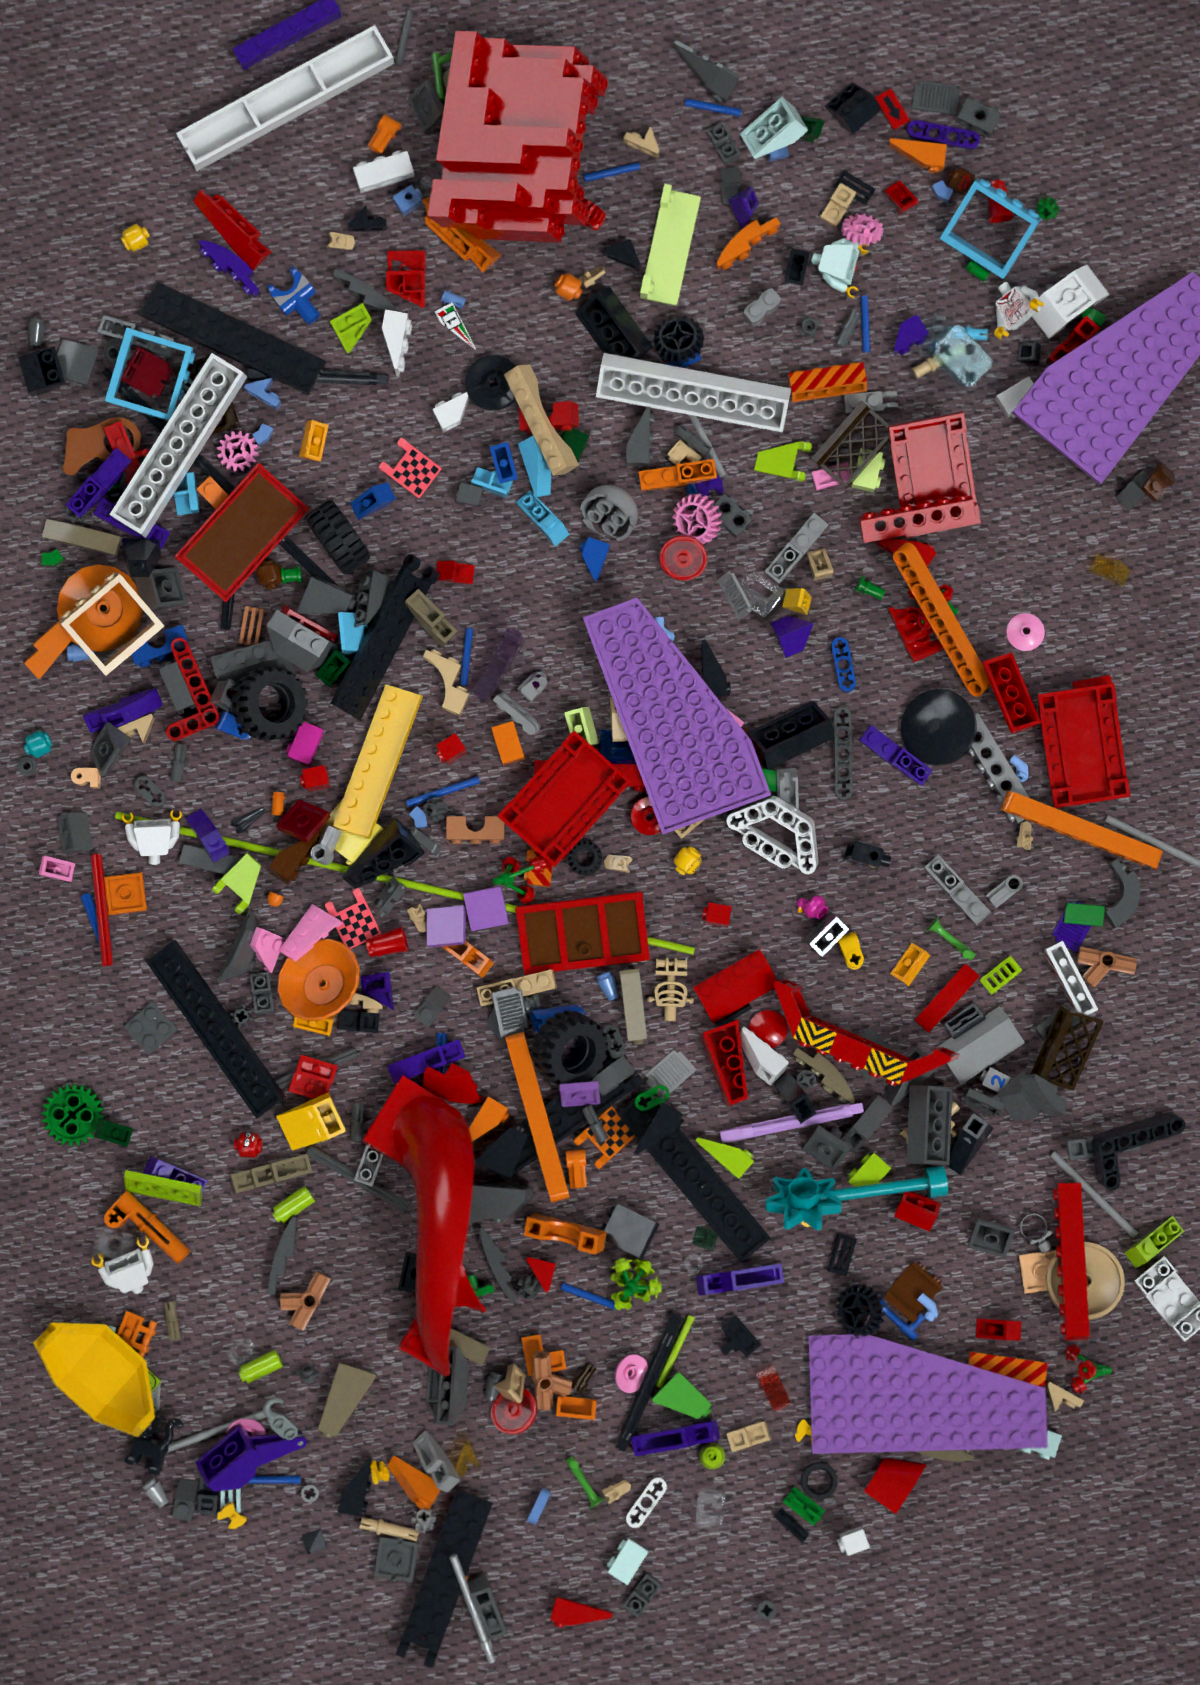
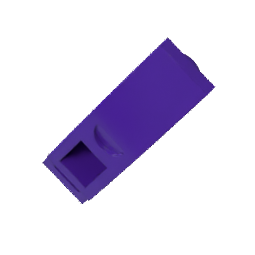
(225, 260)
(99, 484)
(126, 711)
(895, 755)
(432, 1058)

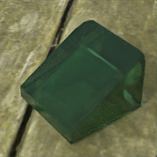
(705, 1238)

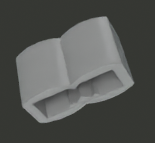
(765, 305)

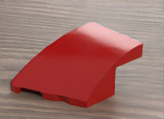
(408, 283)
(913, 635)
(452, 1086)
(894, 1482)

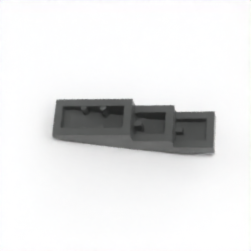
(372, 298)
(116, 328)
(199, 858)
(285, 1248)
(495, 1257)

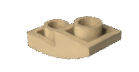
(371, 1005)

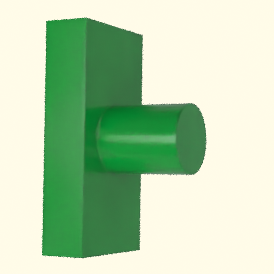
(482, 1290)

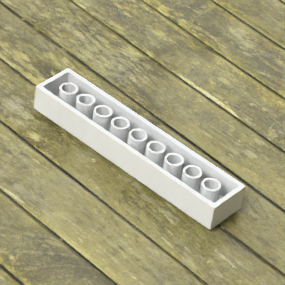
(693, 392)
(178, 445)

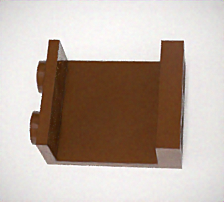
(908, 1289)

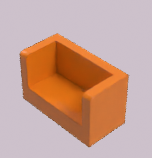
(508, 743)
(576, 1407)

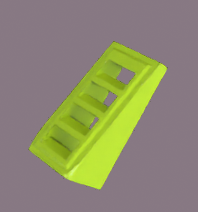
(1013, 964)

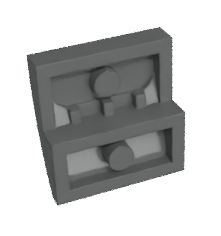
(76, 361)

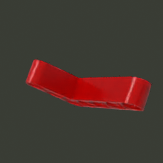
(195, 691)

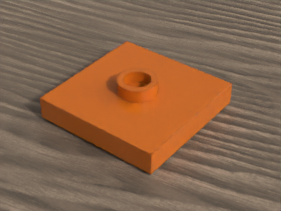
(125, 893)

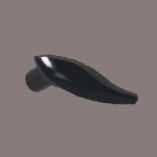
(120, 488)

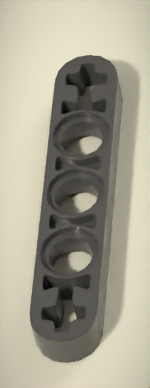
(843, 744)

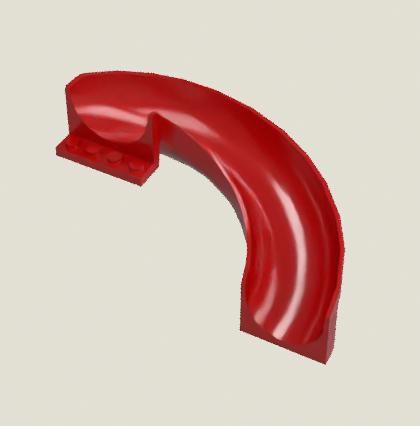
(437, 1150)

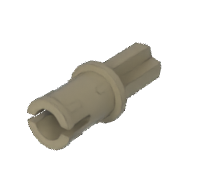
(172, 1321)

